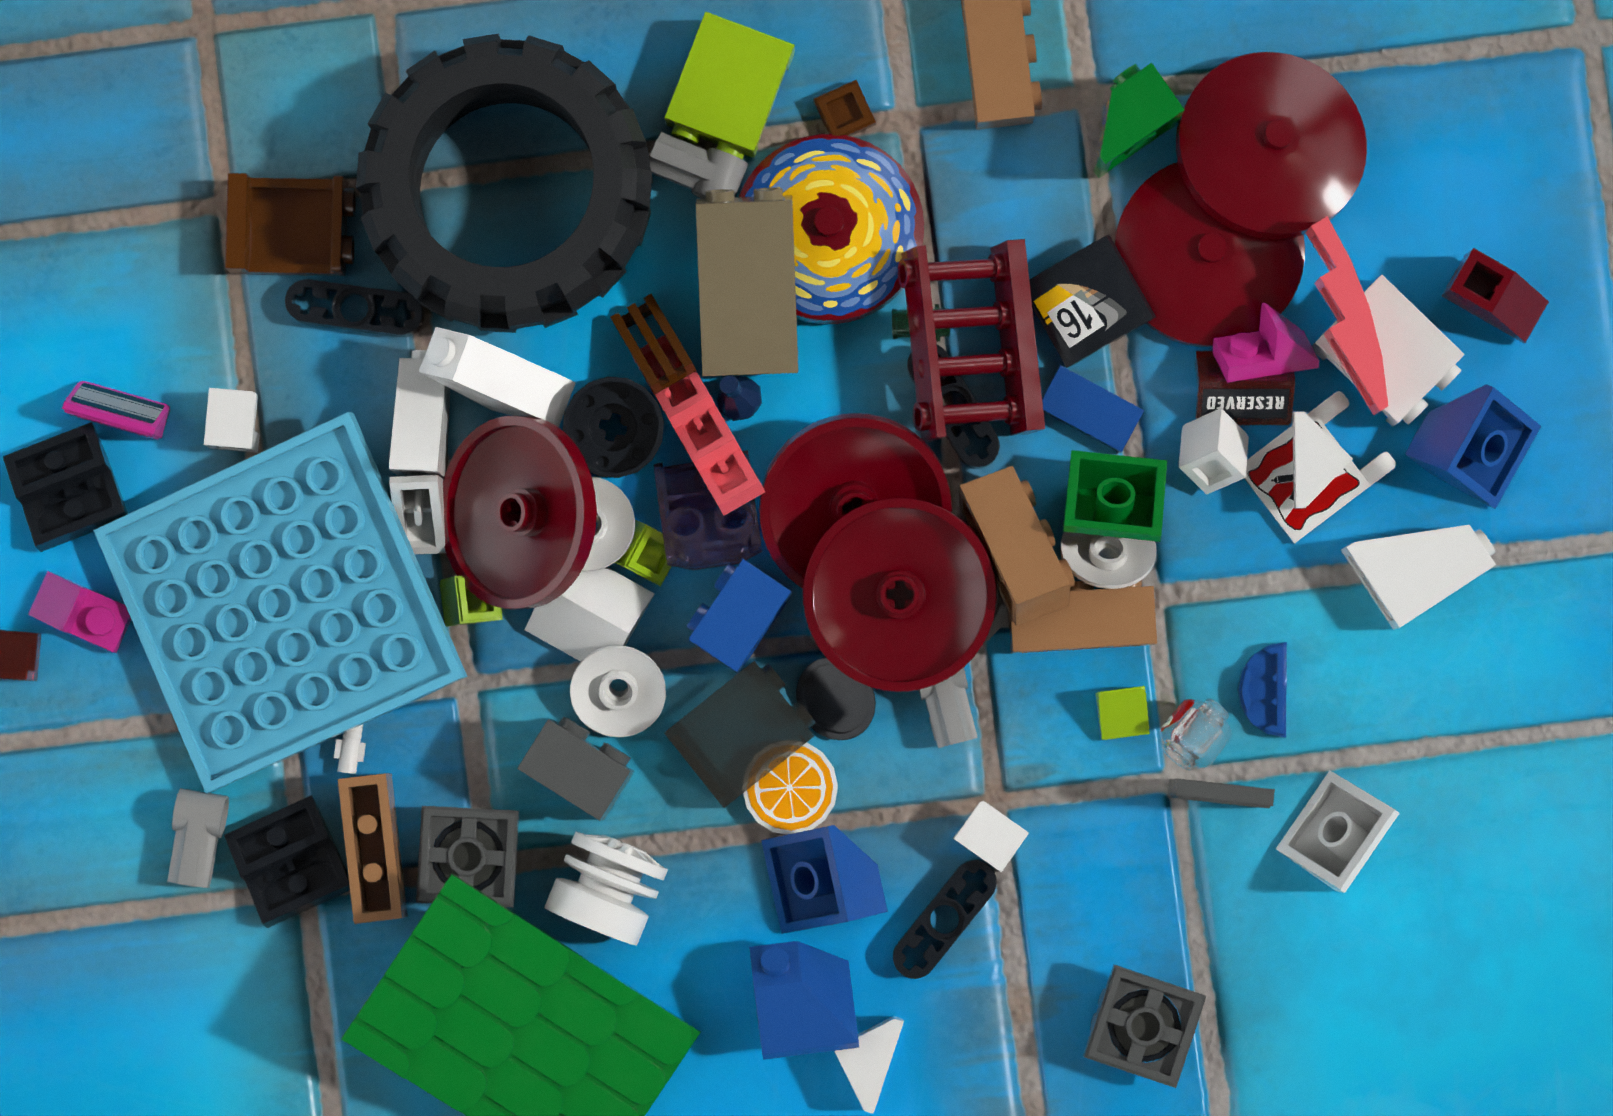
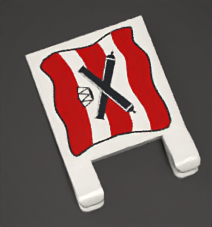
(1271, 477)

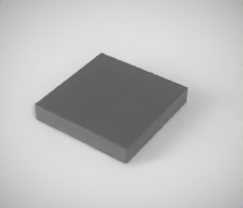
(1221, 793)

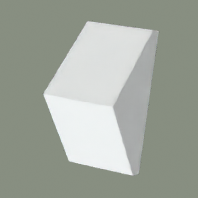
(1315, 459)
(420, 511)
(869, 1064)

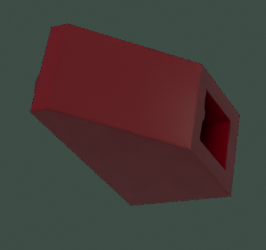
(1495, 295)

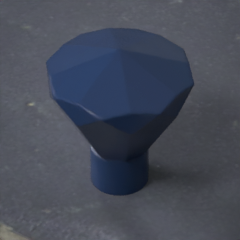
(739, 397)

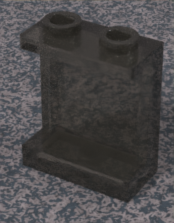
(741, 732)

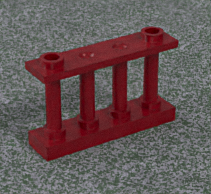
(1009, 314)

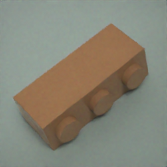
(1000, 62)
(1018, 544)
(1091, 621)
(372, 848)

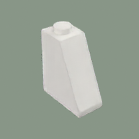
(495, 377)
(419, 422)
(1419, 568)

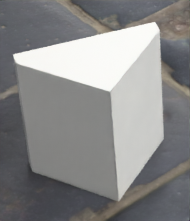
(591, 613)
(1337, 832)

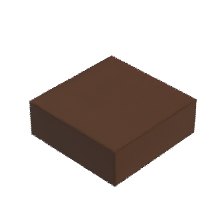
(844, 110)

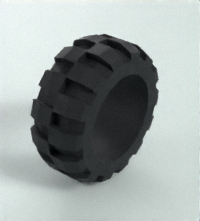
(484, 75)

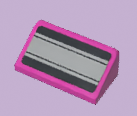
(117, 409)

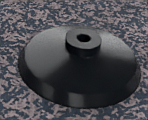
(835, 701)

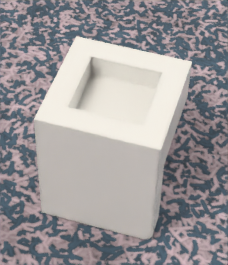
(231, 420)
(1213, 451)
(991, 836)

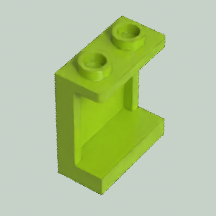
(728, 86)

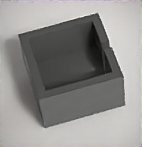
(577, 768)

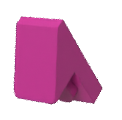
(1272, 350)
(81, 612)

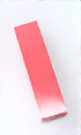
(1354, 335)
(705, 435)

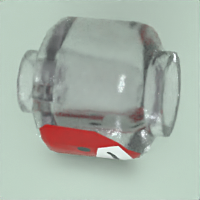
(1196, 733)

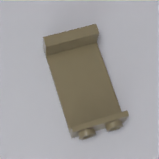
(747, 283)

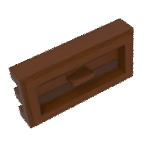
(636, 316)

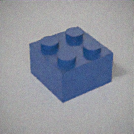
(739, 615)

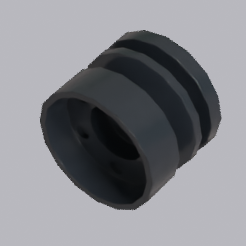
(637, 412)

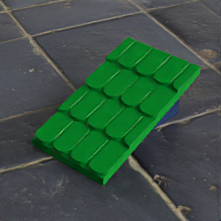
(514, 1019)

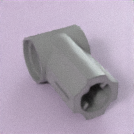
(695, 166)
(950, 710)
(198, 825)

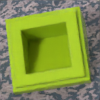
(646, 554)
(463, 607)
(1122, 713)

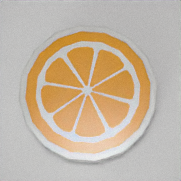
(795, 793)

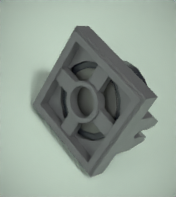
(472, 850)
(1144, 1025)

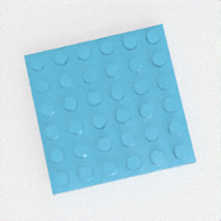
(280, 603)

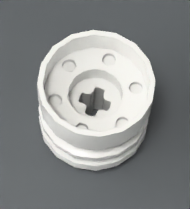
(606, 887)

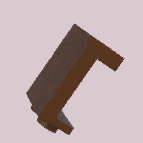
(288, 226)

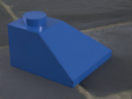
(1475, 443)
(821, 879)
(802, 1000)

